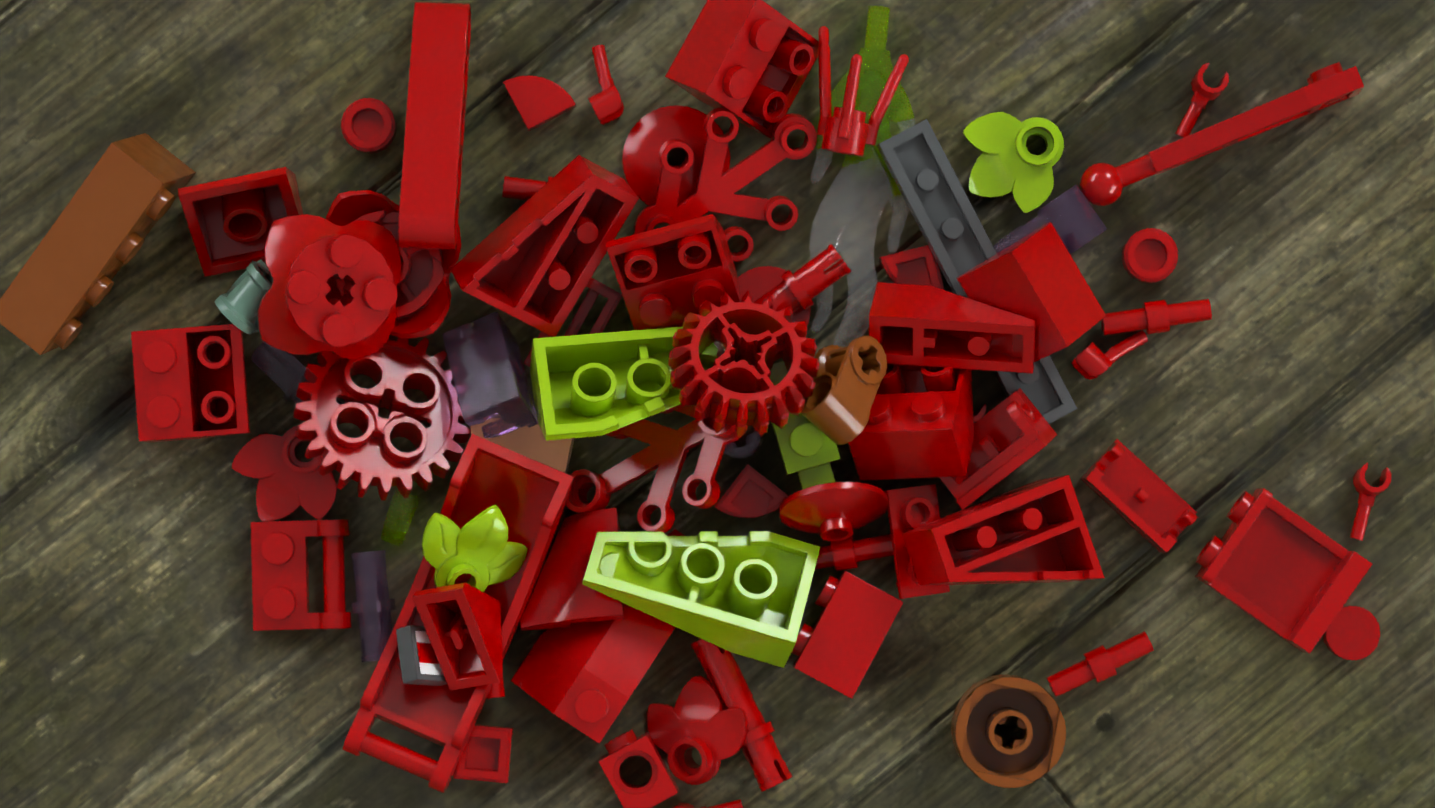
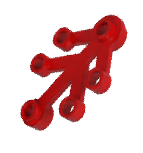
(718, 191)
(667, 454)

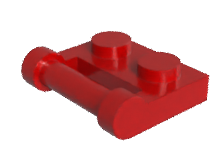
(282, 575)

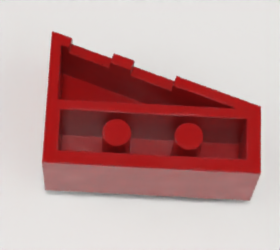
(549, 246)
(1011, 538)

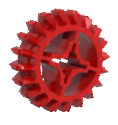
(739, 382)

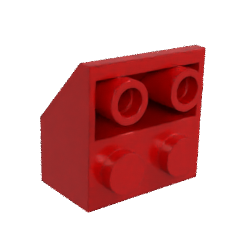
(745, 61)
(673, 271)
(190, 383)
(917, 425)

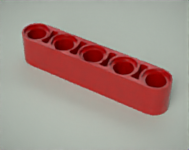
(435, 126)

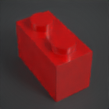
(846, 632)

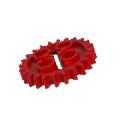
(372, 456)

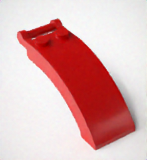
(532, 505)

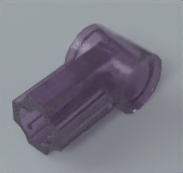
(1071, 217)

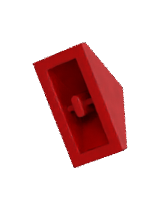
(463, 633)

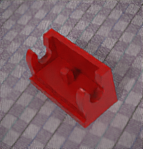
(1001, 444)
(1139, 496)

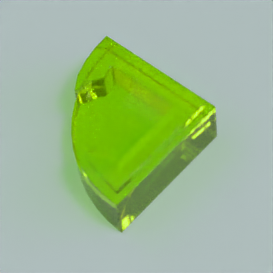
(399, 518)

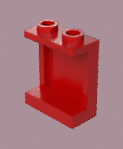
(1281, 569)

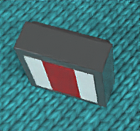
(418, 658)

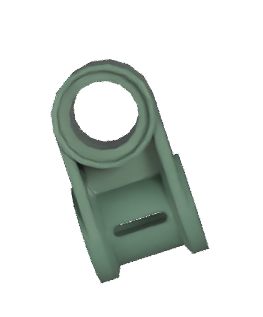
(244, 297)

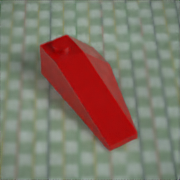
(592, 667)

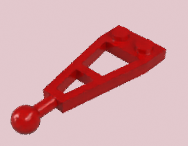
(1327, 86)

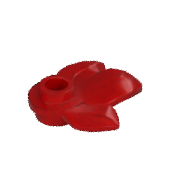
(285, 479)
(697, 723)

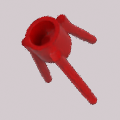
(847, 128)

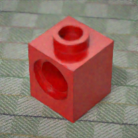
(647, 795)

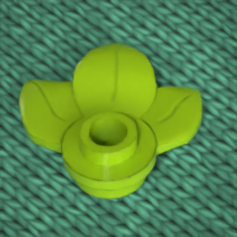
(1007, 163)
(474, 549)

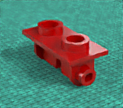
(906, 511)

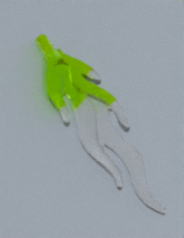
(861, 188)

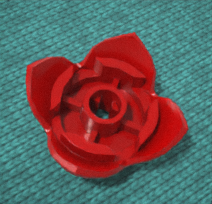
(301, 258)
(425, 273)

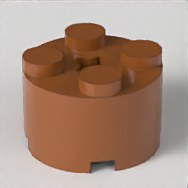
(1025, 756)

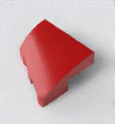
(559, 592)

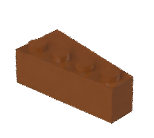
(92, 241)

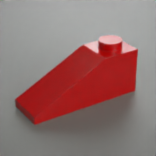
(949, 330)

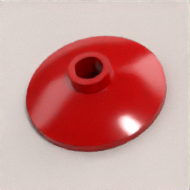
(644, 142)
(833, 509)

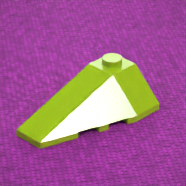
(603, 380)
(723, 589)

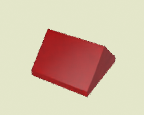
(234, 216)
(1039, 283)

